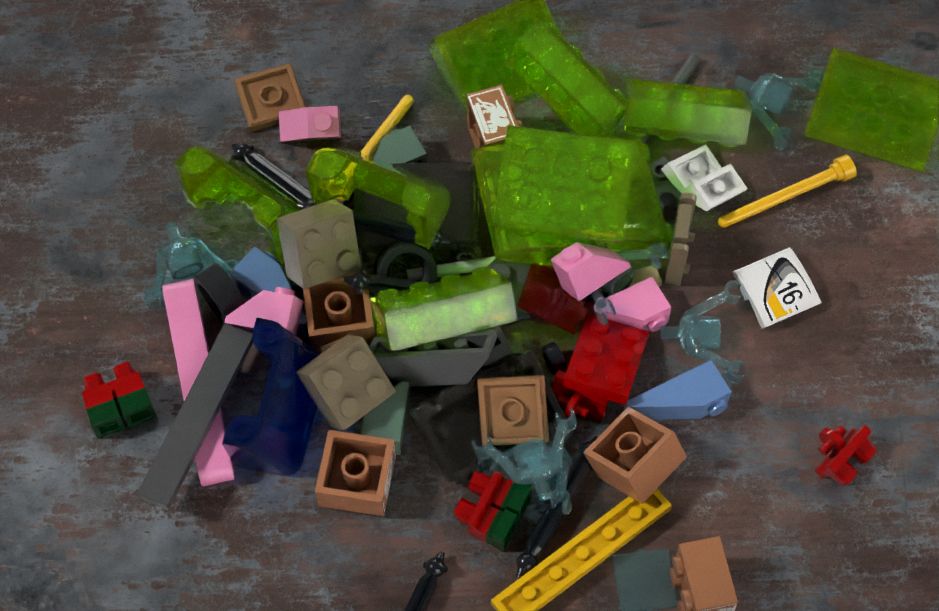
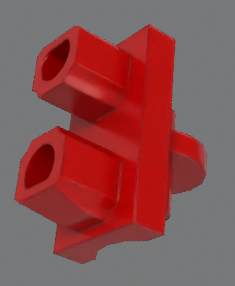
(581, 403)
(836, 463)

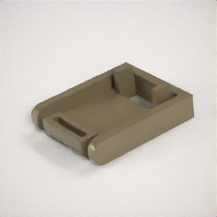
(678, 248)

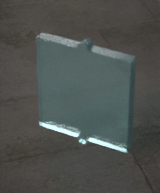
(644, 580)

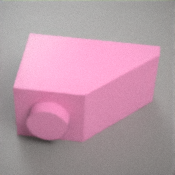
(310, 124)
(586, 268)
(275, 306)
(641, 306)

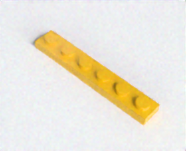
(582, 554)

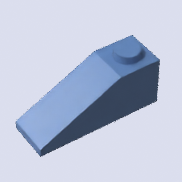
(262, 272)
(686, 396)

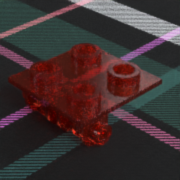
(547, 299)

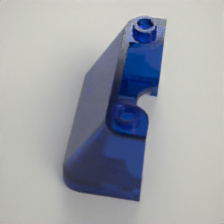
(281, 432)

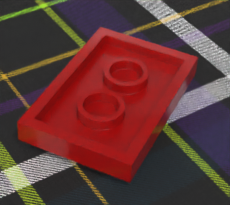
(606, 359)

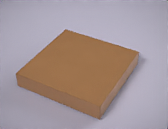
(268, 93)
(513, 409)

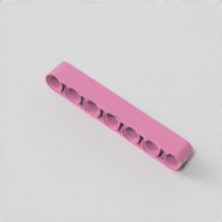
(191, 352)

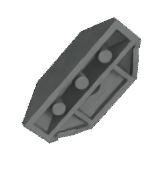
(437, 362)

